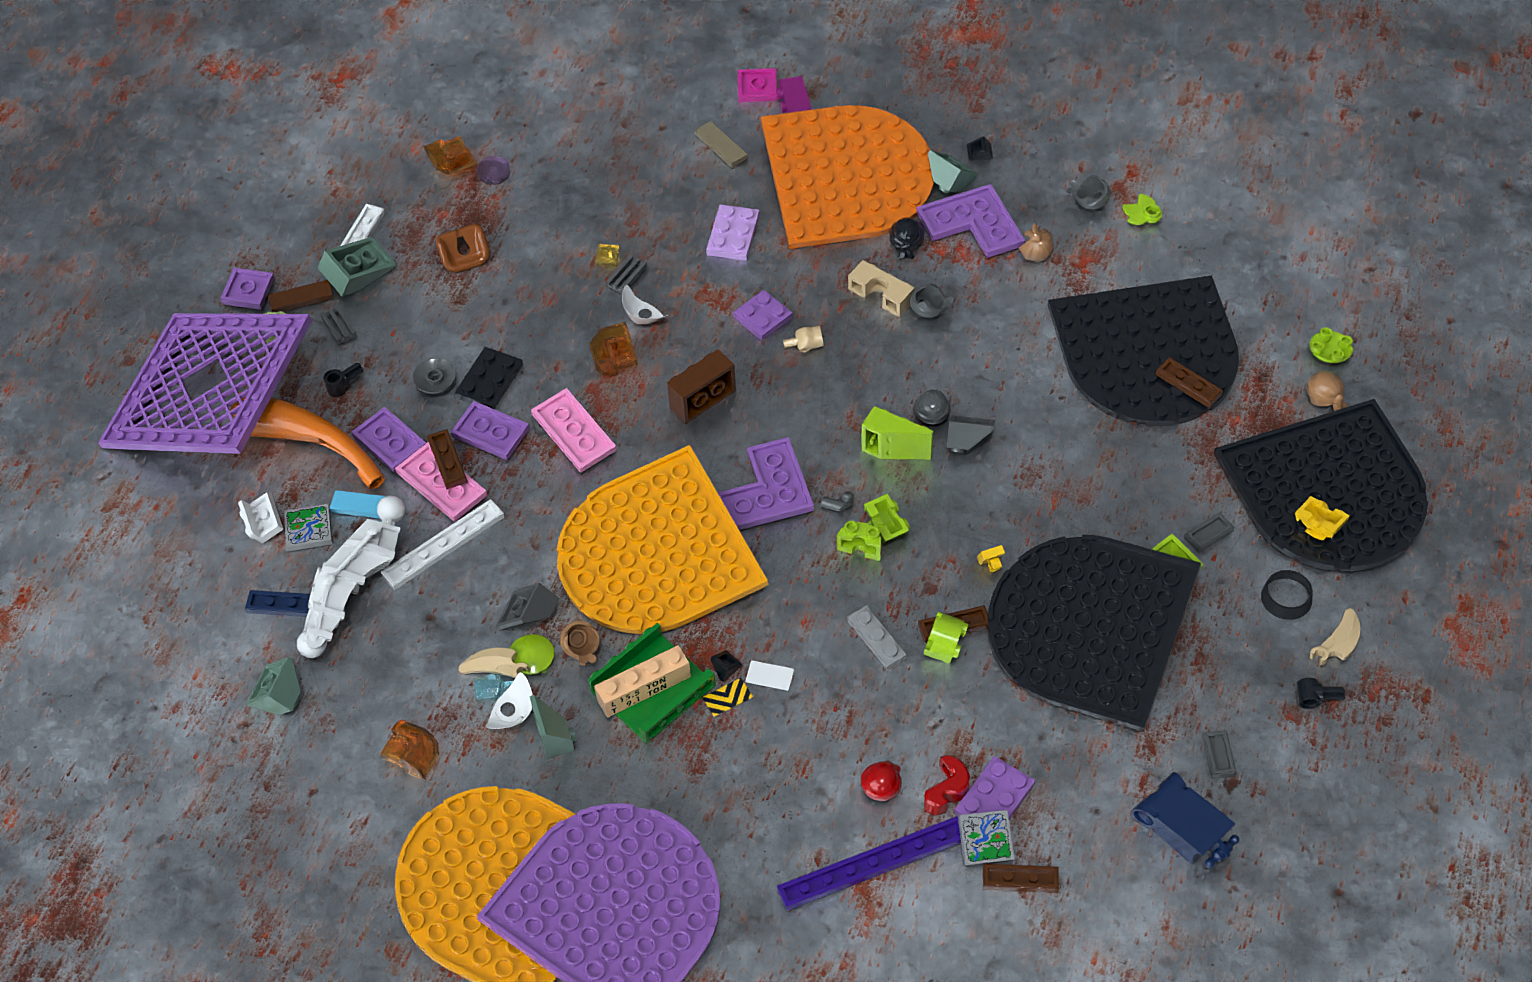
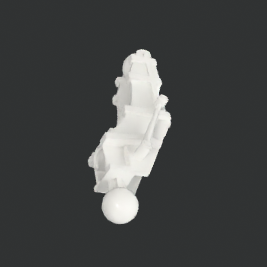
(361, 556)

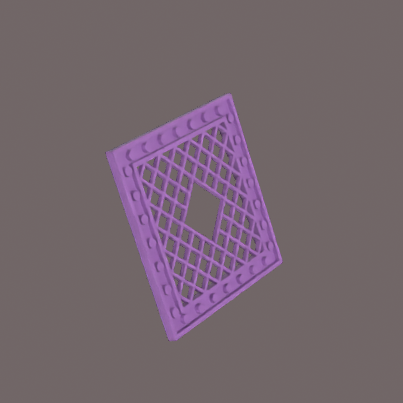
(233, 436)

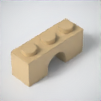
(869, 278)

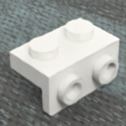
(261, 518)

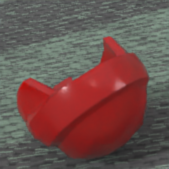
(881, 780)

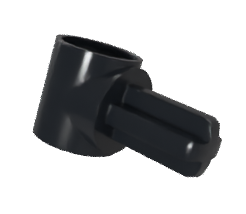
(338, 380)
(1312, 693)

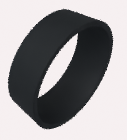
(1281, 611)

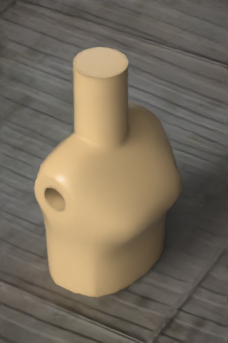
(806, 339)

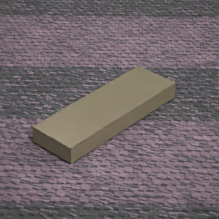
(721, 144)

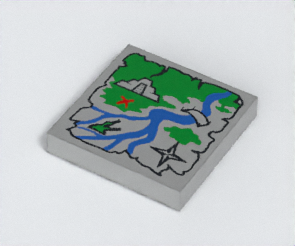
(308, 527)
(985, 837)

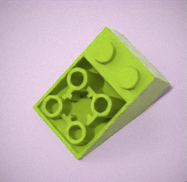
(895, 437)

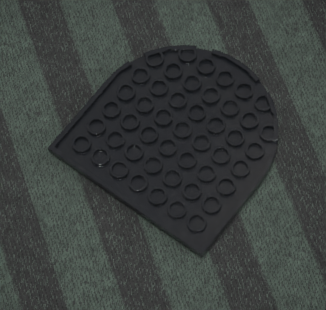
(1124, 335)
(1349, 463)
(1091, 624)

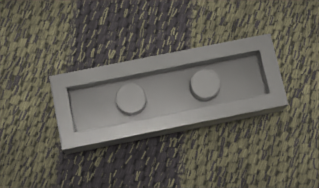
(877, 638)

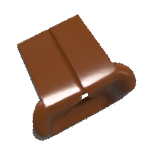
(477, 243)

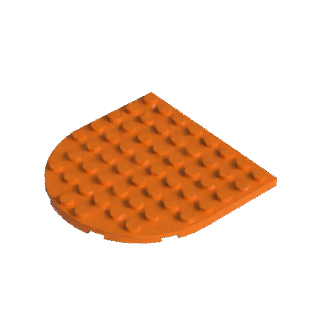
(845, 172)

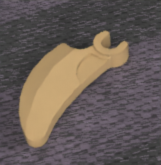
(1342, 641)
(493, 661)

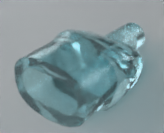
(490, 687)

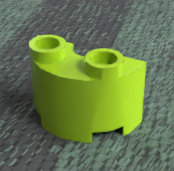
(885, 517)
(860, 537)
(944, 637)

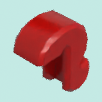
(949, 790)

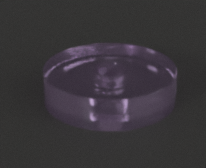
(493, 170)

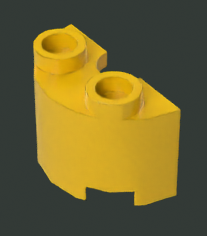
(1319, 519)

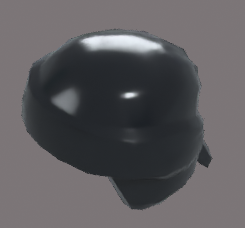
(906, 235)

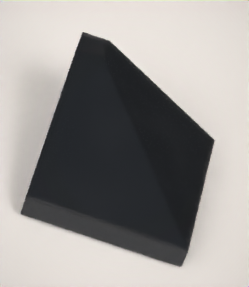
(725, 665)

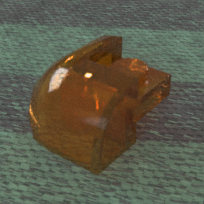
(450, 157)
(612, 349)
(411, 749)

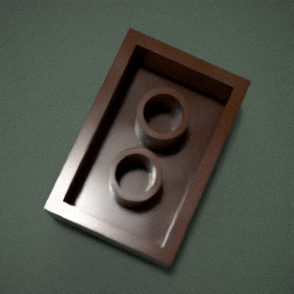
(701, 386)

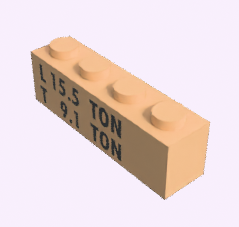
(642, 681)

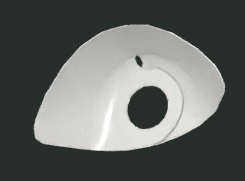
(634, 305)
(518, 695)

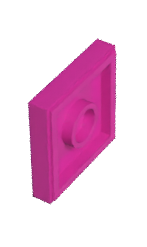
(757, 85)

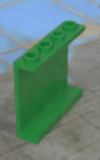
(660, 710)

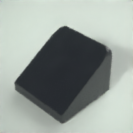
(980, 149)

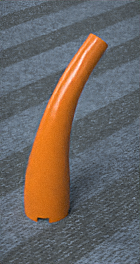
(293, 422)

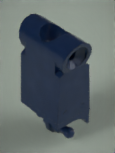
(1186, 821)

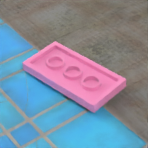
(573, 430)
(423, 474)

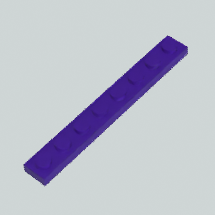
(869, 864)

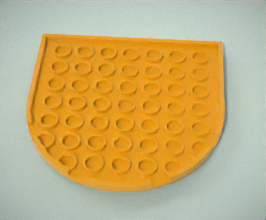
(655, 549)
(454, 868)

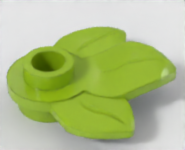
(1143, 211)

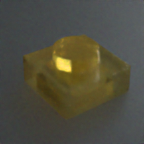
(607, 255)

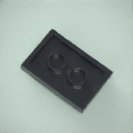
(489, 378)

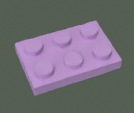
(733, 232)

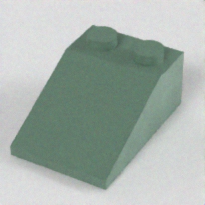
(355, 265)

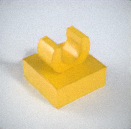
(992, 557)

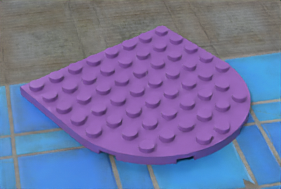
(611, 898)

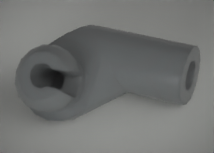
(839, 504)

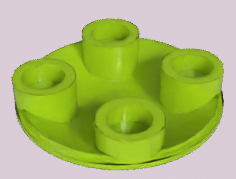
(1331, 346)
(535, 652)

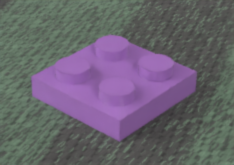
(247, 288)
(762, 315)

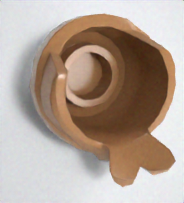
(1039, 246)
(1326, 390)
(580, 641)

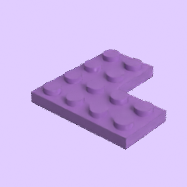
(973, 210)
(778, 489)

